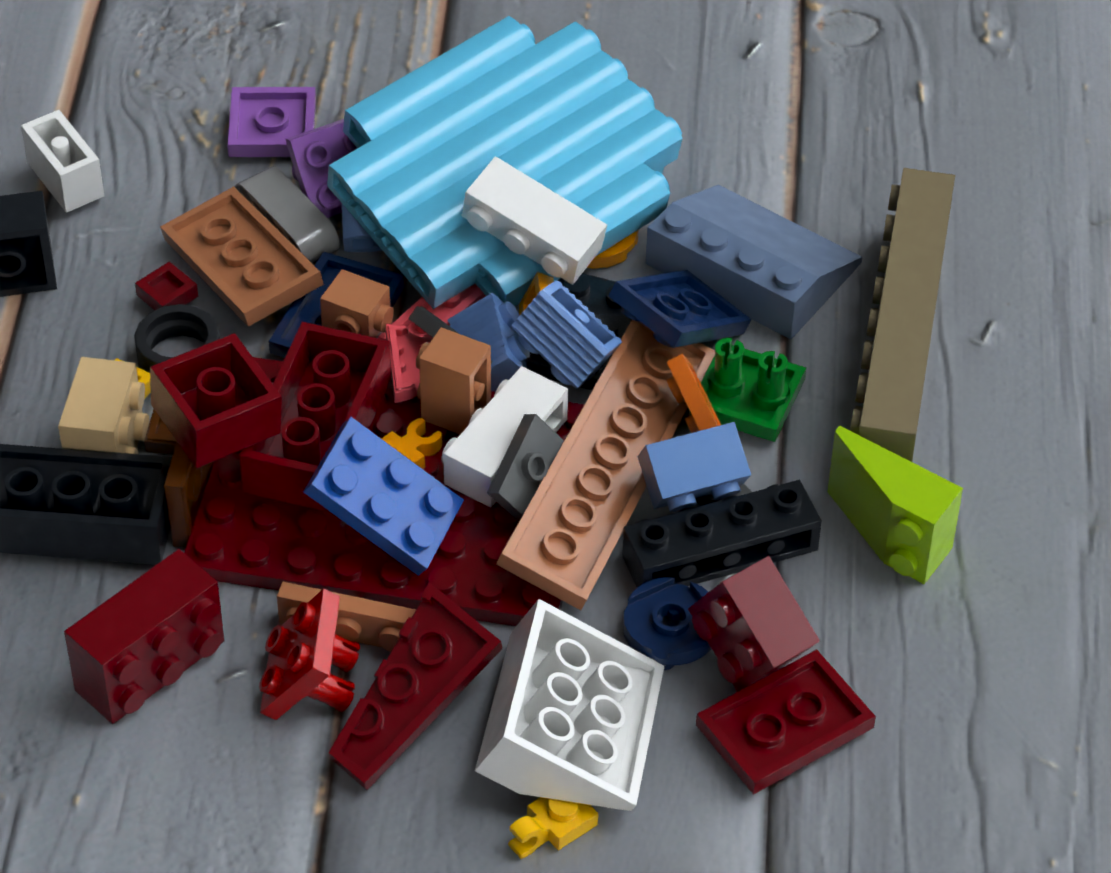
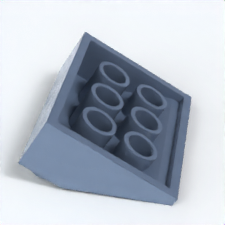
(750, 257)

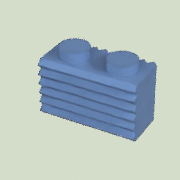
(491, 323)
(565, 335)

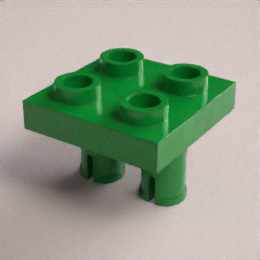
(752, 388)

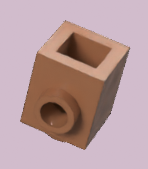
(356, 305)

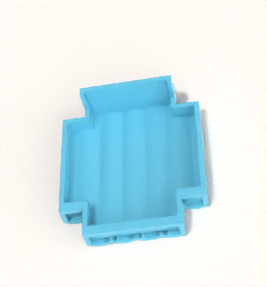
(543, 108)

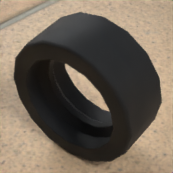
(171, 322)

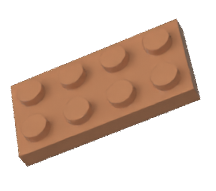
(241, 256)

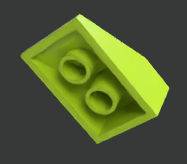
(894, 504)

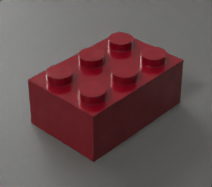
(145, 636)

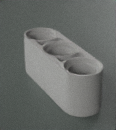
(290, 212)

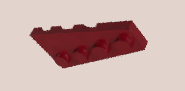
(424, 673)

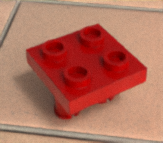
(302, 659)

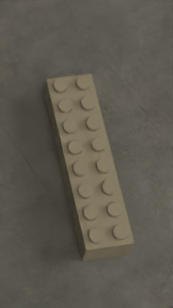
(906, 311)

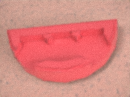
(403, 355)

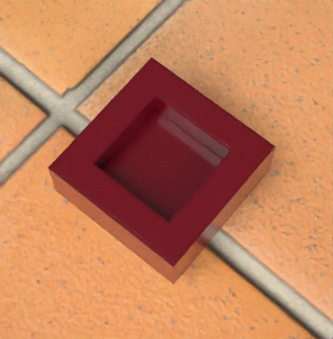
(166, 287)

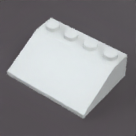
(570, 713)

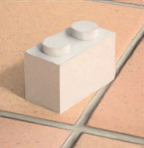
(62, 160)

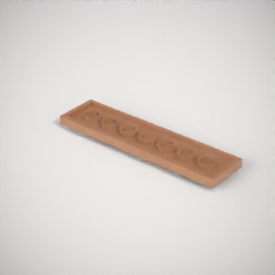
(597, 471)

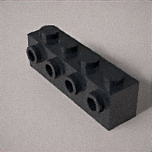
(723, 536)

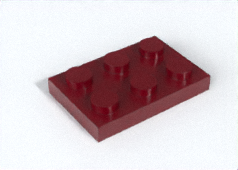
(785, 721)

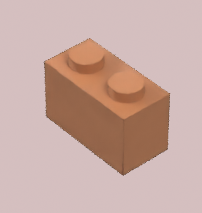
(453, 379)

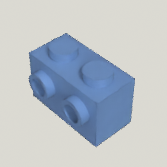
(694, 467)

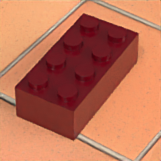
(321, 385)

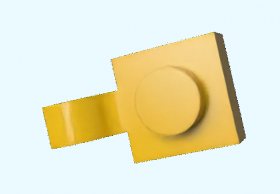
(551, 821)

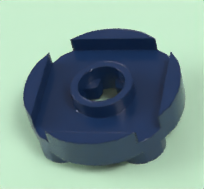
(644, 622)

